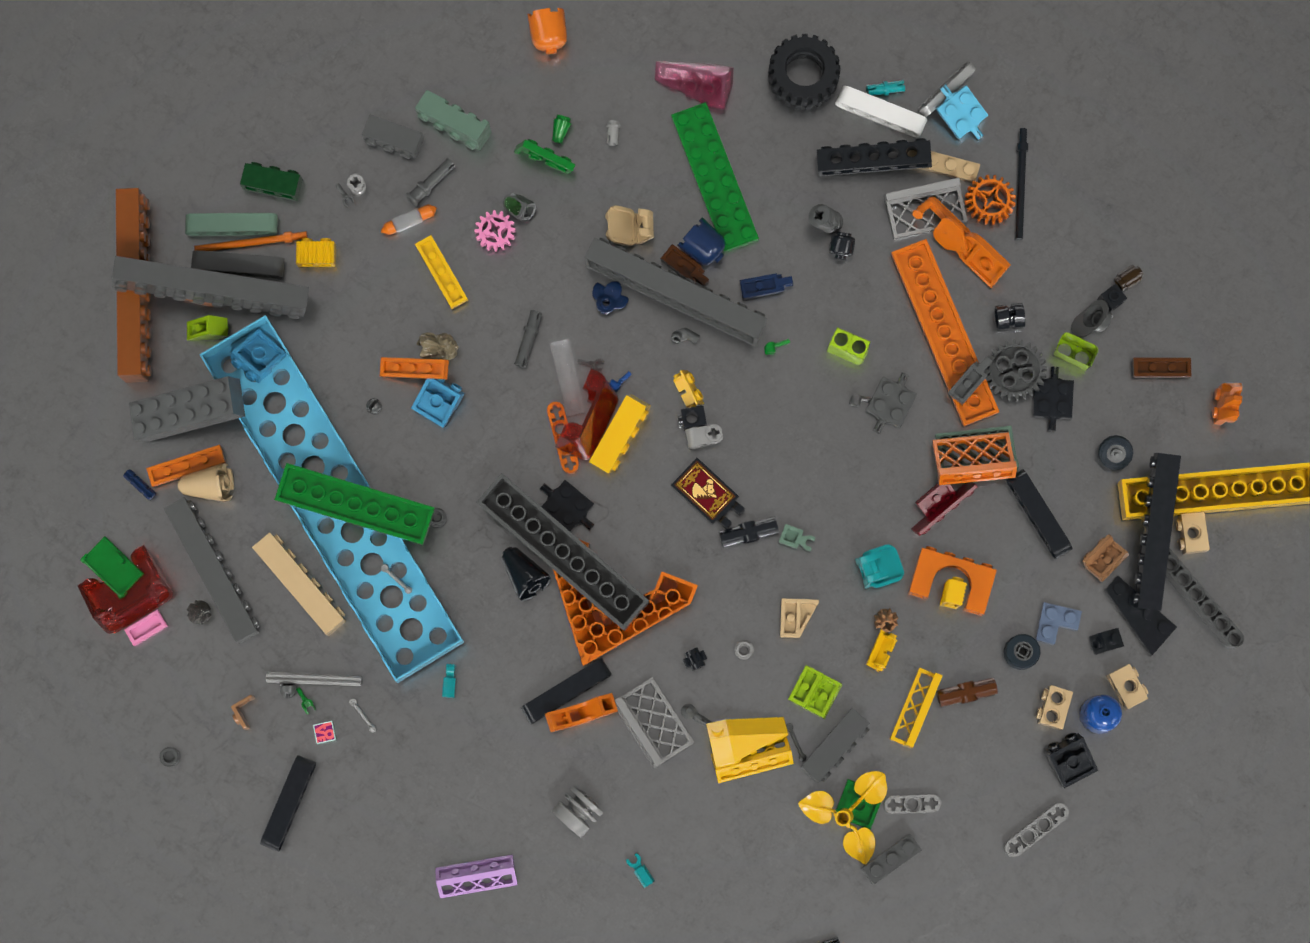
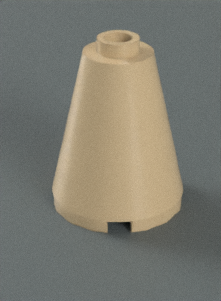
(209, 483)

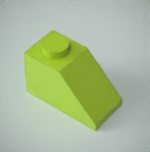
(207, 328)

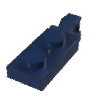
(764, 285)

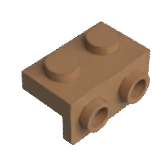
(1104, 558)

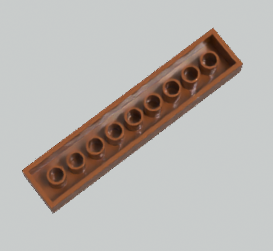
(132, 308)

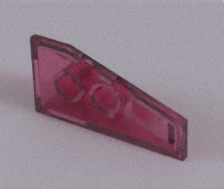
(699, 81)

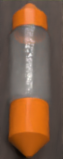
(408, 219)

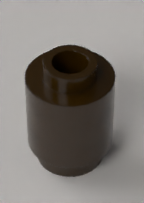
(1129, 277)

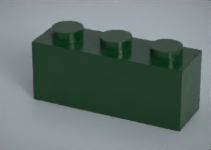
(271, 181)

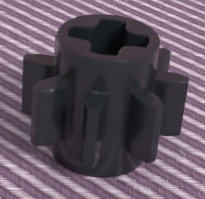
(695, 659)

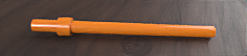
(287, 237)

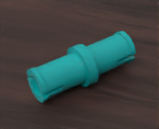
(885, 88)

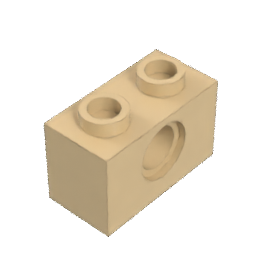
(1198, 523)
(1117, 680)

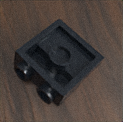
(1071, 759)

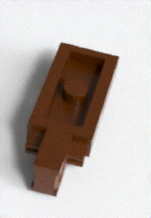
(684, 265)

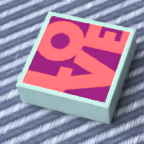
(324, 732)

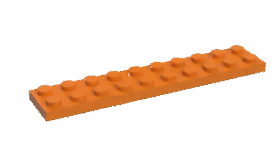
(942, 326)

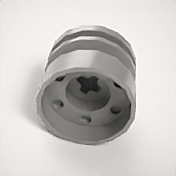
(577, 811)

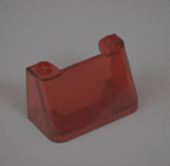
(584, 438)
(143, 597)

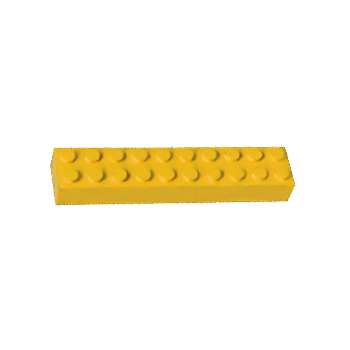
(1224, 490)

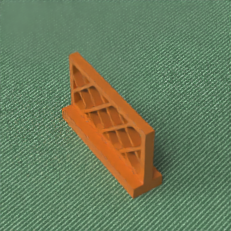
(975, 471)

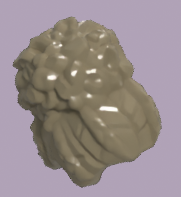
(437, 346)

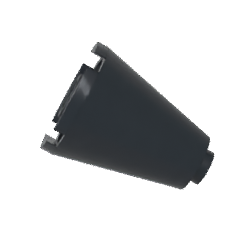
(524, 573)

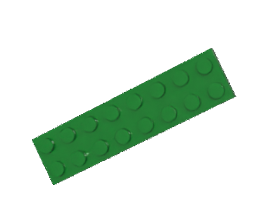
(714, 176)
(354, 504)

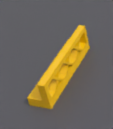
(923, 710)
(756, 763)

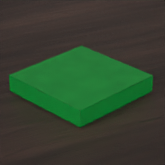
(864, 812)

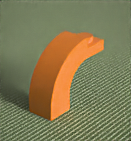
(581, 713)

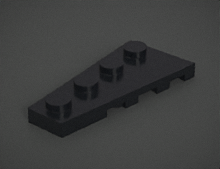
(1149, 625)

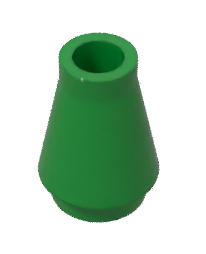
(560, 128)

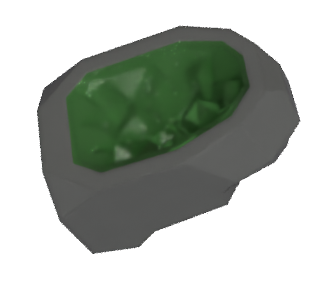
(519, 206)

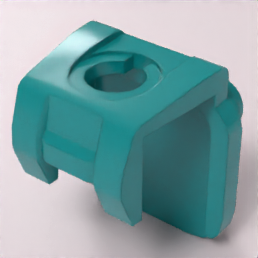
(880, 566)

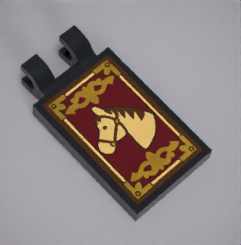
(707, 493)

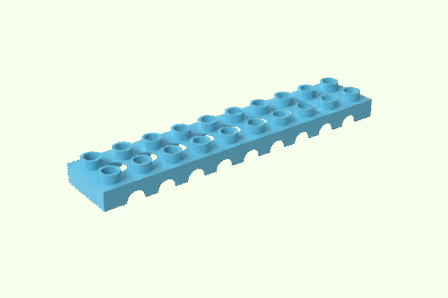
(332, 544)

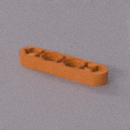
(556, 436)

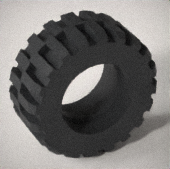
(804, 48)

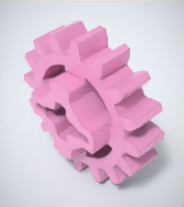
(488, 233)

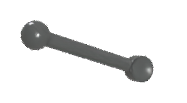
(802, 757)

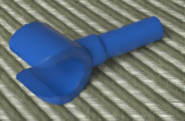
(616, 385)

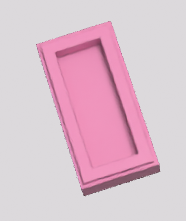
(146, 627)

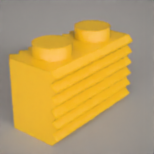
(315, 253)
(953, 593)

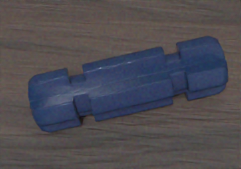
(139, 484)

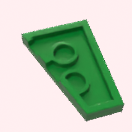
(538, 153)

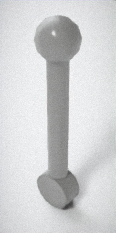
(385, 568)
(353, 702)

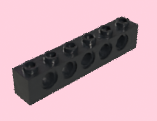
(883, 163)

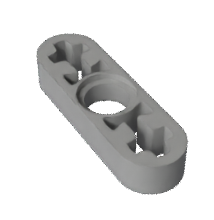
(927, 809)

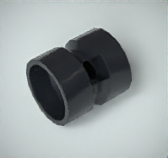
(1009, 316)

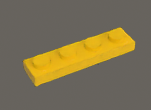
(441, 272)

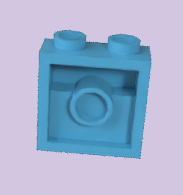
(257, 356)
(438, 400)

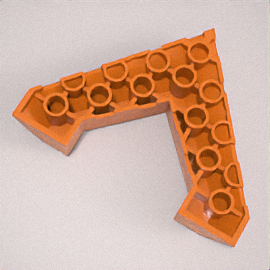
(598, 634)

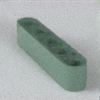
(231, 224)

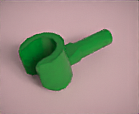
(770, 346)
(305, 702)

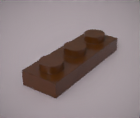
(1161, 367)

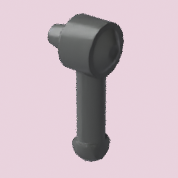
(689, 711)

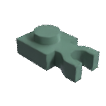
(793, 537)

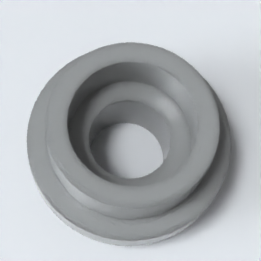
(744, 643)

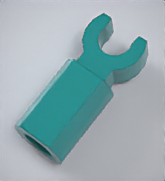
(449, 682)
(641, 872)

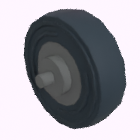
(1115, 452)

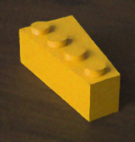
(619, 433)

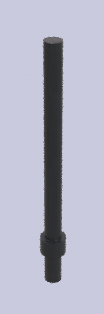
(1022, 148)

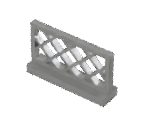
(921, 192)
(638, 731)

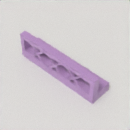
(475, 872)

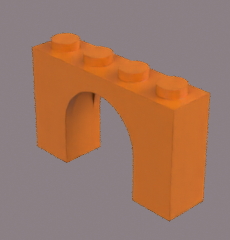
(979, 577)

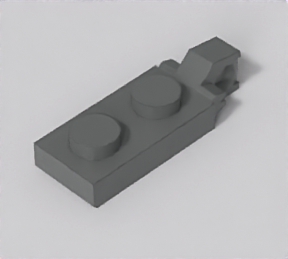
(970, 381)

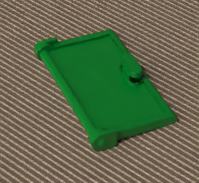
(107, 564)

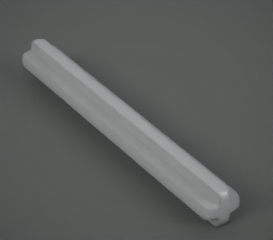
(317, 679)

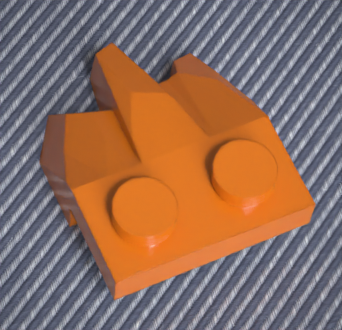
(1227, 403)

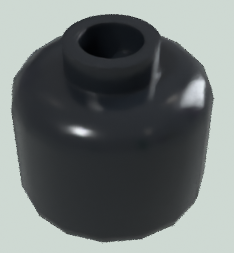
(842, 245)

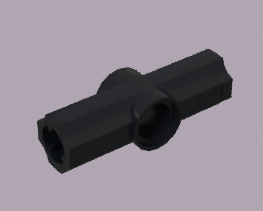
(749, 532)

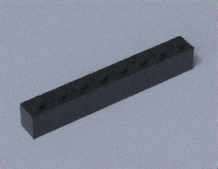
(1157, 531)

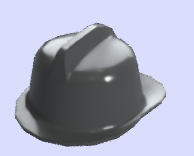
(1092, 319)

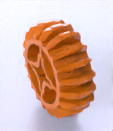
(983, 196)

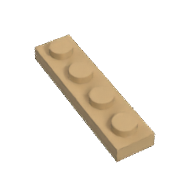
(951, 166)

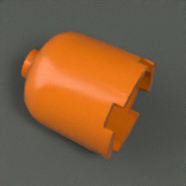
(548, 29)

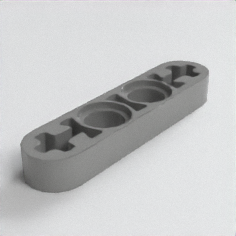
(952, 83)
(1037, 831)

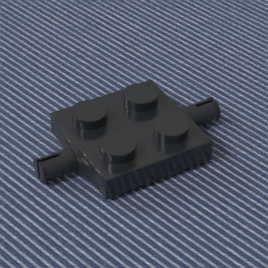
(1054, 399)
(567, 505)

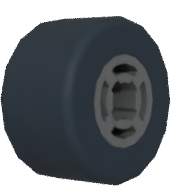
(1016, 655)

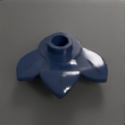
(609, 294)

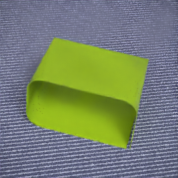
(1083, 346)
(840, 350)

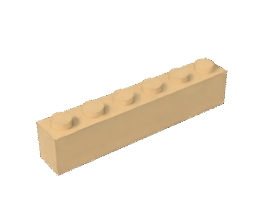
(298, 583)

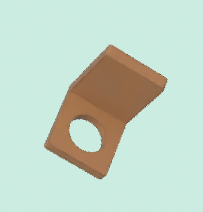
(237, 716)

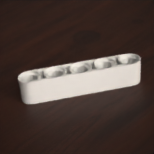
(881, 111)

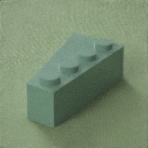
(453, 120)

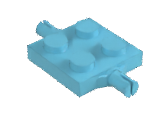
(962, 112)

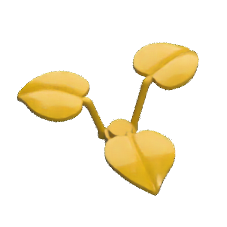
(857, 843)

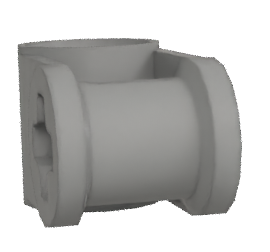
(699, 436)

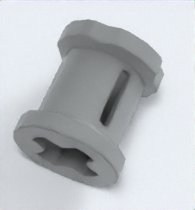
(360, 187)

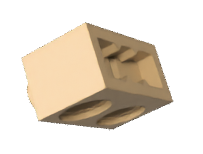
(1059, 709)

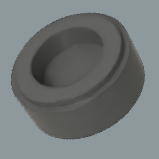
(169, 757)

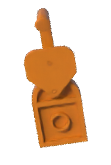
(970, 246)

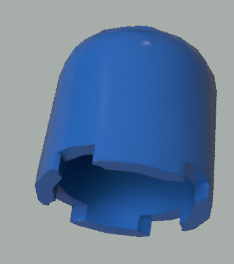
(1092, 716)

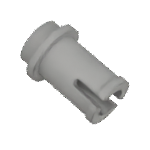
(612, 133)

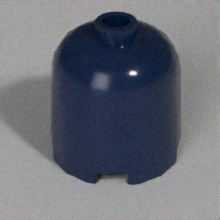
(703, 243)

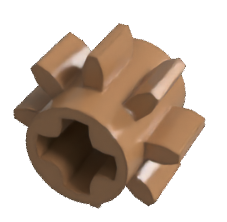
(886, 620)

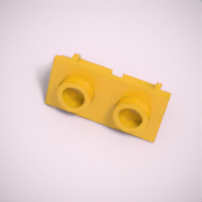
(686, 381)
(879, 658)

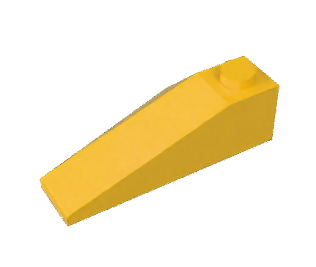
(740, 737)

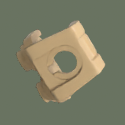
(625, 225)

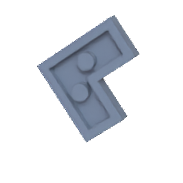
(1052, 618)

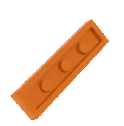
(414, 368)
(184, 465)

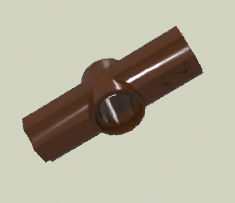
(967, 692)

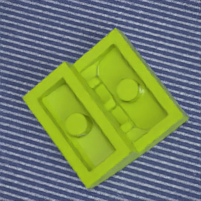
(815, 691)

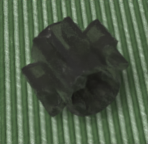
(199, 612)

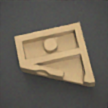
(795, 616)

